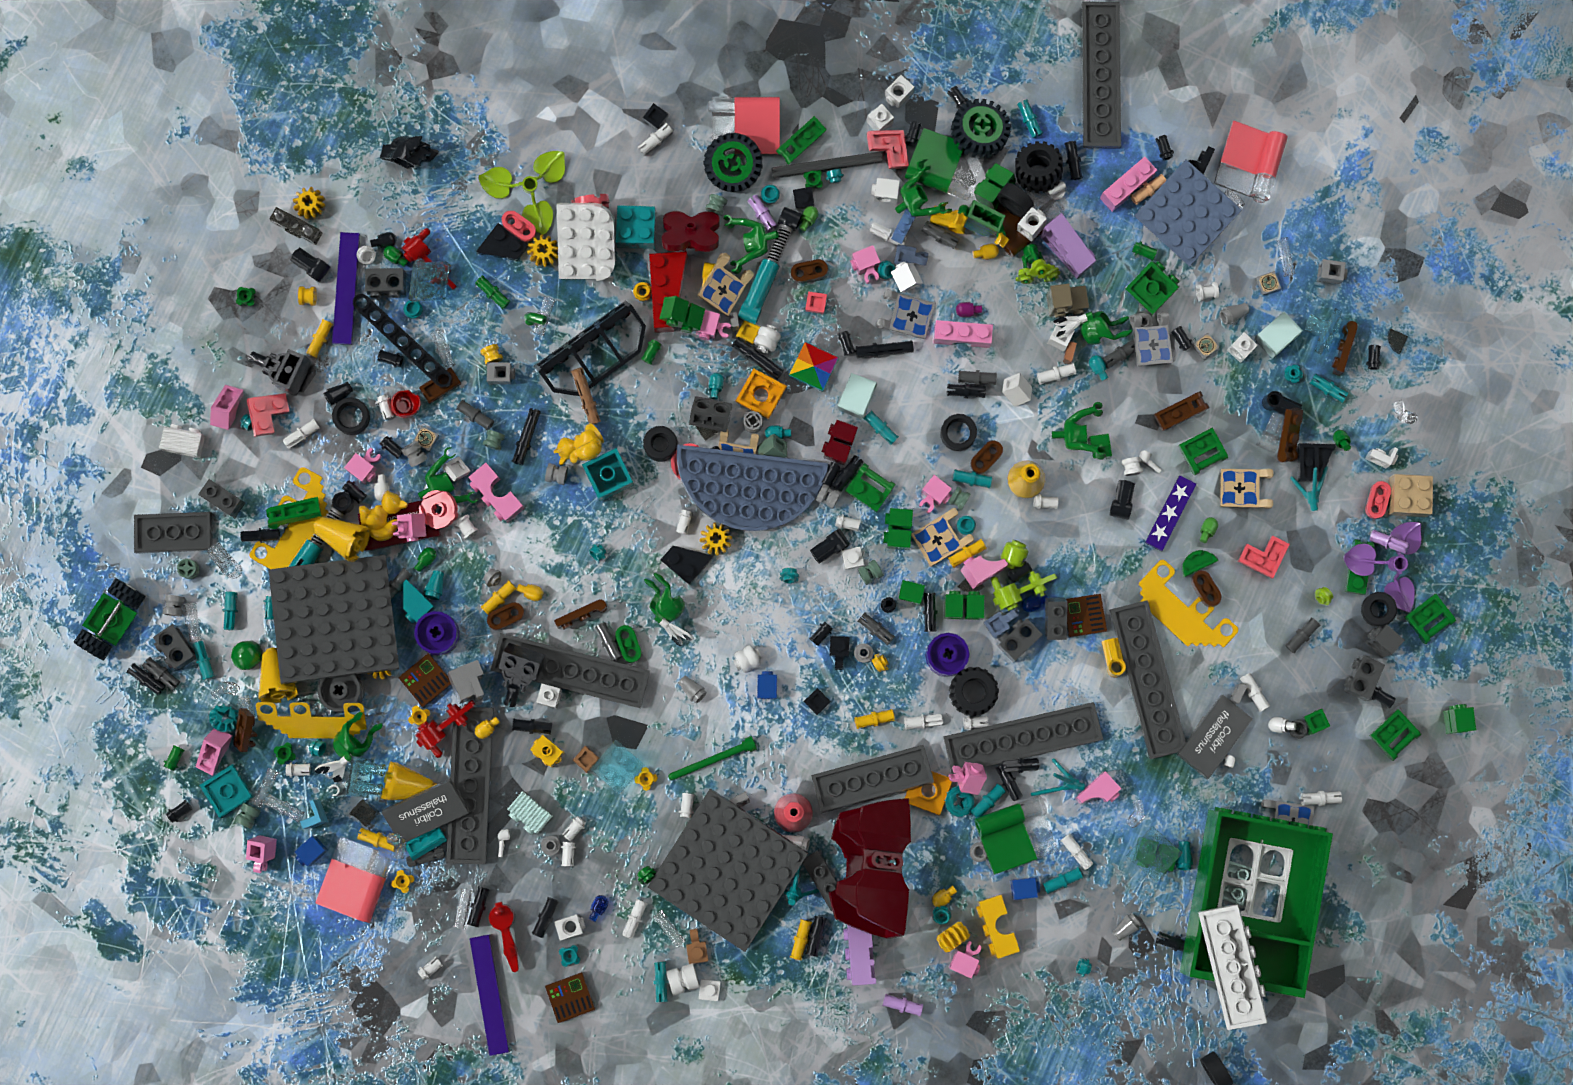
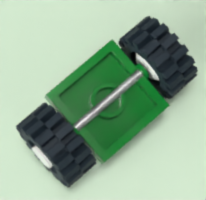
(109, 619)

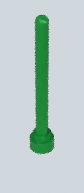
(747, 745)

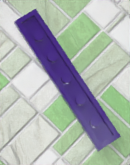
(346, 288)
(489, 995)

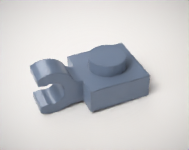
(909, 255)
(998, 624)

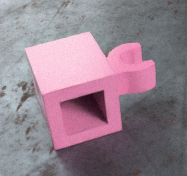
(866, 261)
(711, 325)
(362, 467)
(936, 492)
(410, 526)
(969, 778)
(260, 850)
(965, 963)

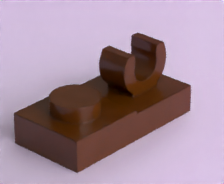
(244, 730)

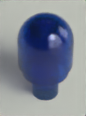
(1033, 603)
(598, 907)

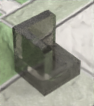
(364, 812)

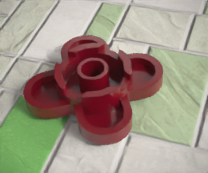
(690, 231)

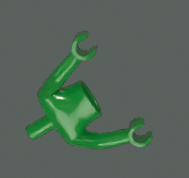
(915, 196)
(754, 241)
(1076, 435)
(442, 481)

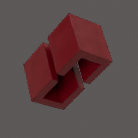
(842, 433)

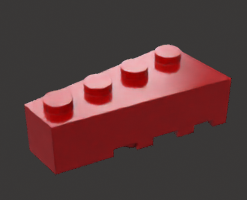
(667, 278)

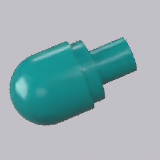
(1098, 366)
(715, 384)
(778, 431)

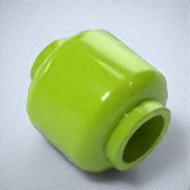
(1014, 554)

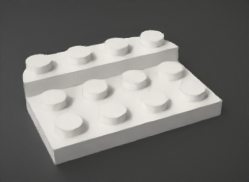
(585, 241)

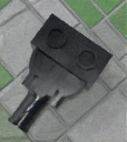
(285, 370)
(519, 669)

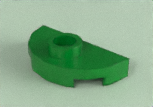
(1196, 561)

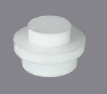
(366, 254)

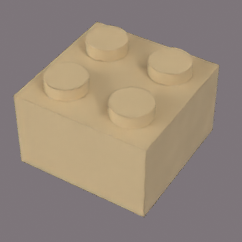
(1410, 495)

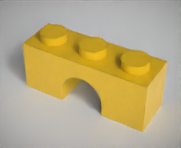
(991, 910)

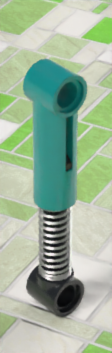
(767, 271)
(312, 548)

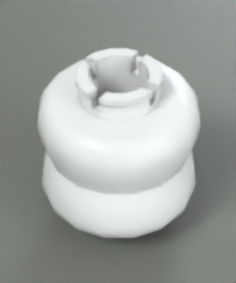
(767, 339)
(747, 659)

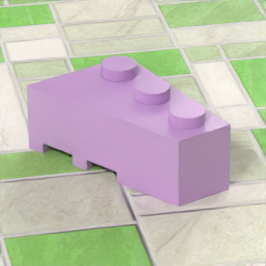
(1068, 246)
(859, 956)

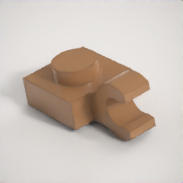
(696, 950)

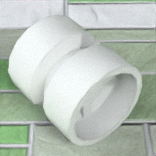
(683, 979)

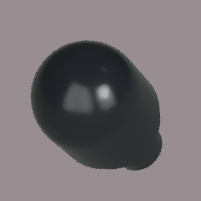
(384, 240)

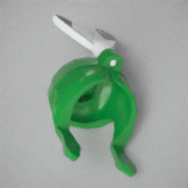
(1092, 326)
(667, 610)
(346, 747)

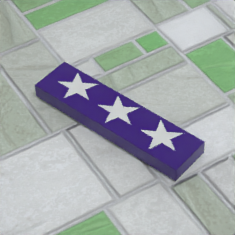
(1170, 513)

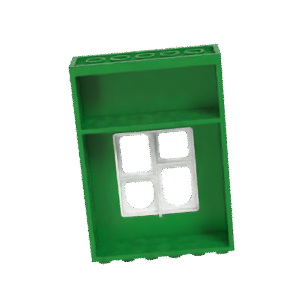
(1282, 941)

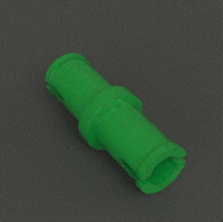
(492, 292)

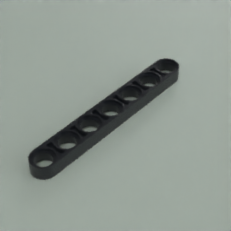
(396, 334)

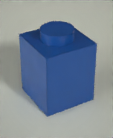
(767, 685)
(310, 851)
(1024, 888)

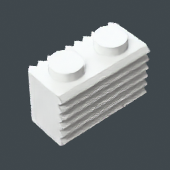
(182, 441)

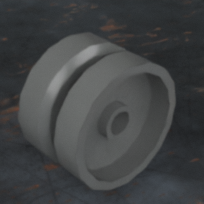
(352, 693)

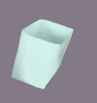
(1278, 334)
(857, 396)

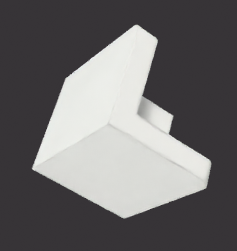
(1059, 343)
(1017, 389)

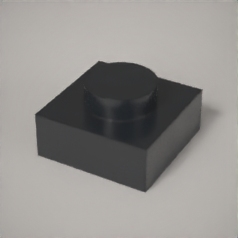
(655, 116)
(803, 197)
(817, 701)

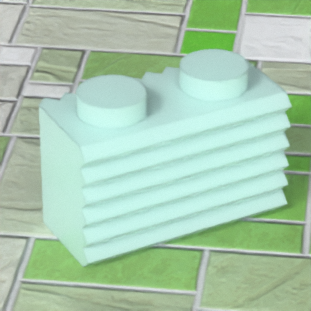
(530, 813)

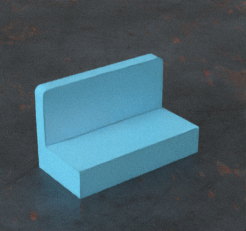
(319, 818)

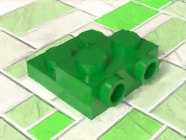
(1153, 286)

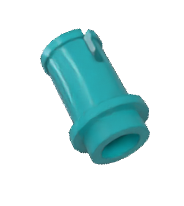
(268, 608)

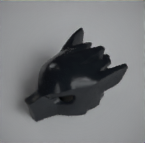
(408, 152)

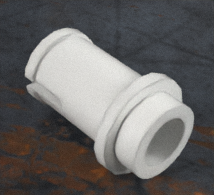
(384, 403)
(1045, 502)
(684, 522)
(847, 523)
(975, 722)
(298, 769)
(687, 805)
(574, 828)
(568, 853)
(430, 968)

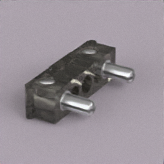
(310, 232)

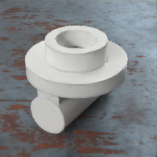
(1058, 191)

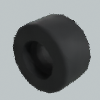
(651, 435)
(1382, 597)

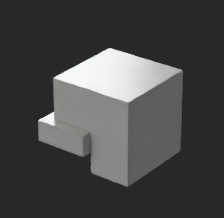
(466, 683)

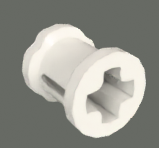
(1207, 291)
(466, 527)

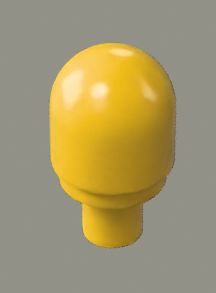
(986, 252)
(531, 591)
(486, 728)
(943, 896)

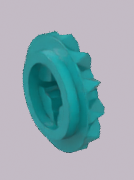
(216, 715)
(966, 804)

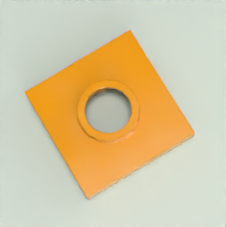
(757, 381)
(935, 803)

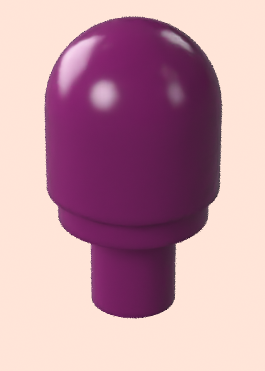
(967, 309)

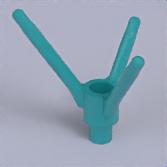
(1312, 496)
(1069, 782)
(795, 893)

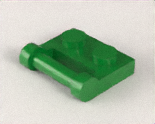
(1198, 446)
(867, 493)
(1425, 614)
(1390, 730)

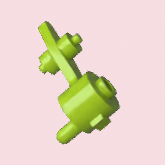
(1009, 595)

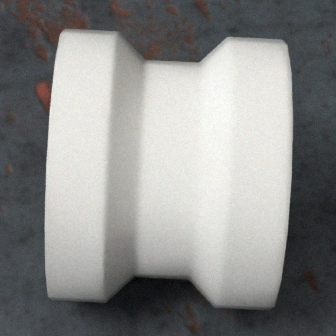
(1132, 466)

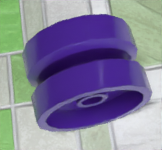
(426, 629)
(958, 654)

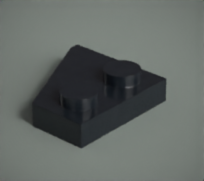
(502, 244)
(1313, 456)
(686, 562)

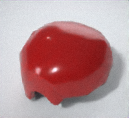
(405, 404)

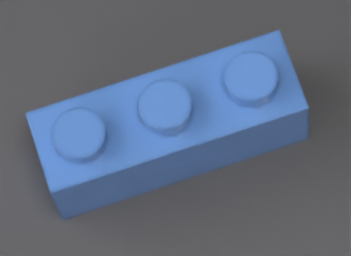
(903, 227)

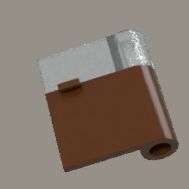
(1042, 202)

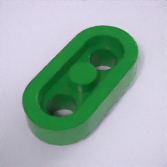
(628, 644)

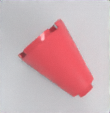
(786, 820)

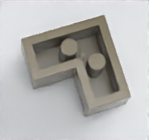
(1067, 300)

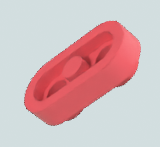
(520, 225)
(1377, 500)

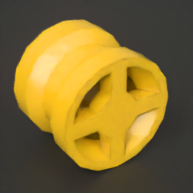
(307, 295)
(491, 353)

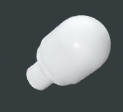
(380, 487)
(1281, 725)

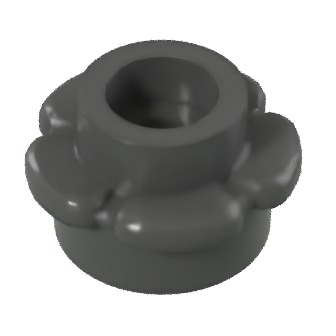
(1303, 729)

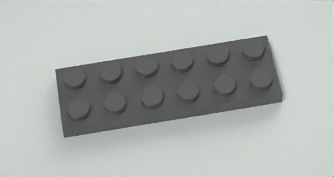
(872, 779)

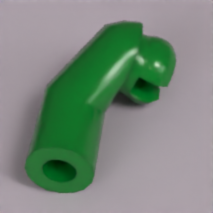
(532, 318)

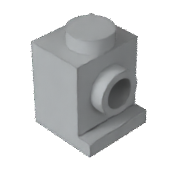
(1337, 267)
(495, 368)

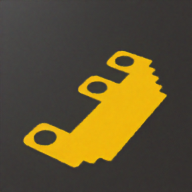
(296, 532)
(1176, 616)
(310, 727)

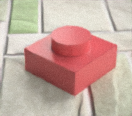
(816, 302)

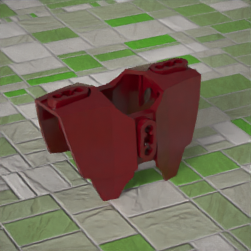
(873, 893)

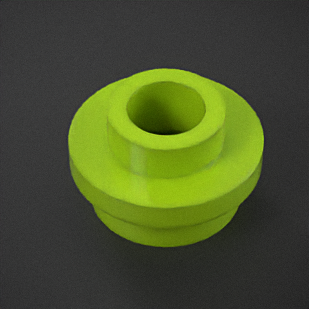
(1323, 595)

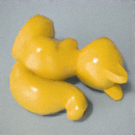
(583, 448)
(376, 517)

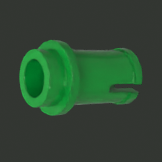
(1144, 250)
(651, 351)
(173, 758)

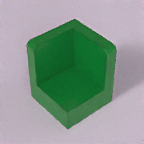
(1104, 440)
(911, 592)
(1316, 721)

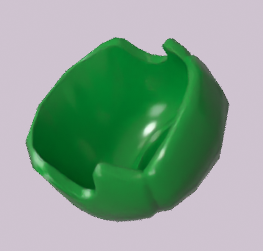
(246, 655)

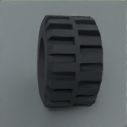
(1039, 179)
(985, 679)

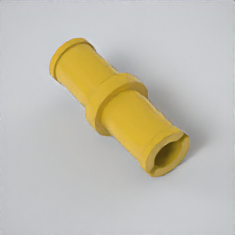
(319, 338)
(966, 553)
(498, 597)
(874, 719)
(376, 839)
(801, 939)

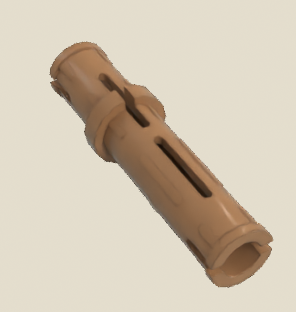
(588, 403)

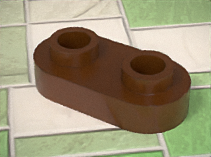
(808, 269)
(986, 457)
(1205, 589)
(505, 615)

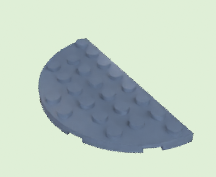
(748, 488)

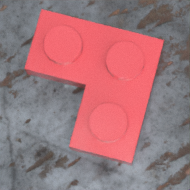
(893, 143)
(262, 409)
(1267, 561)

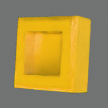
(748, 332)

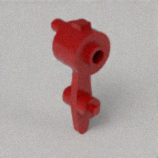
(416, 248)
(432, 733)
(502, 918)

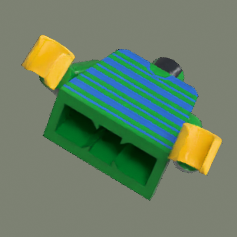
(982, 221)

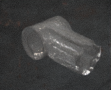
(1271, 435)
(223, 560)

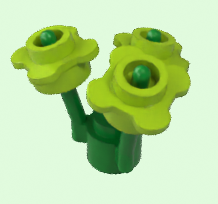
(1038, 268)

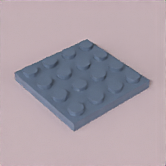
(1188, 213)

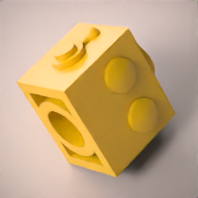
(549, 759)

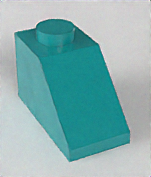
(415, 603)

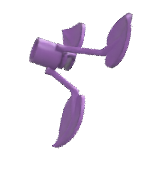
(1362, 557)

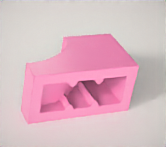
(225, 407)
(980, 570)
(213, 750)
(1102, 787)

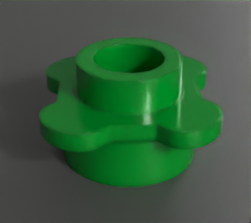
(813, 174)
(241, 292)
(287, 747)
(646, 875)

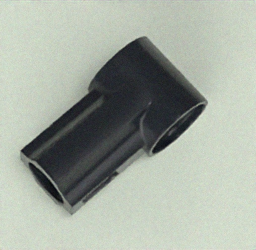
(313, 266)
(1282, 403)
(1121, 505)
(832, 544)

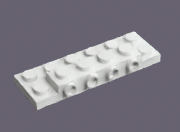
(1234, 966)

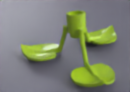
(549, 166)

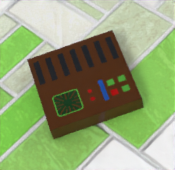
(1085, 615)
(425, 680)
(570, 997)

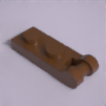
(1344, 347)
(1180, 411)
(1290, 435)
(580, 614)

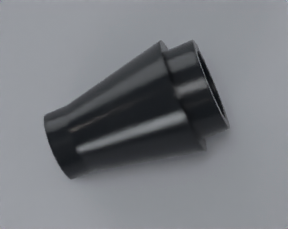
(337, 393)

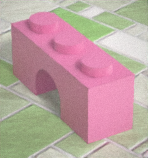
(1128, 183)
(961, 332)
(484, 481)

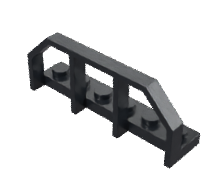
(590, 334)

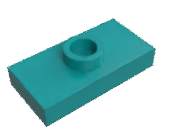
(425, 843)

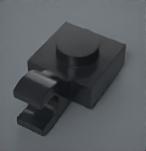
(839, 648)

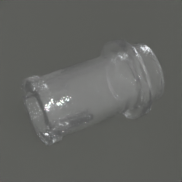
(245, 702)

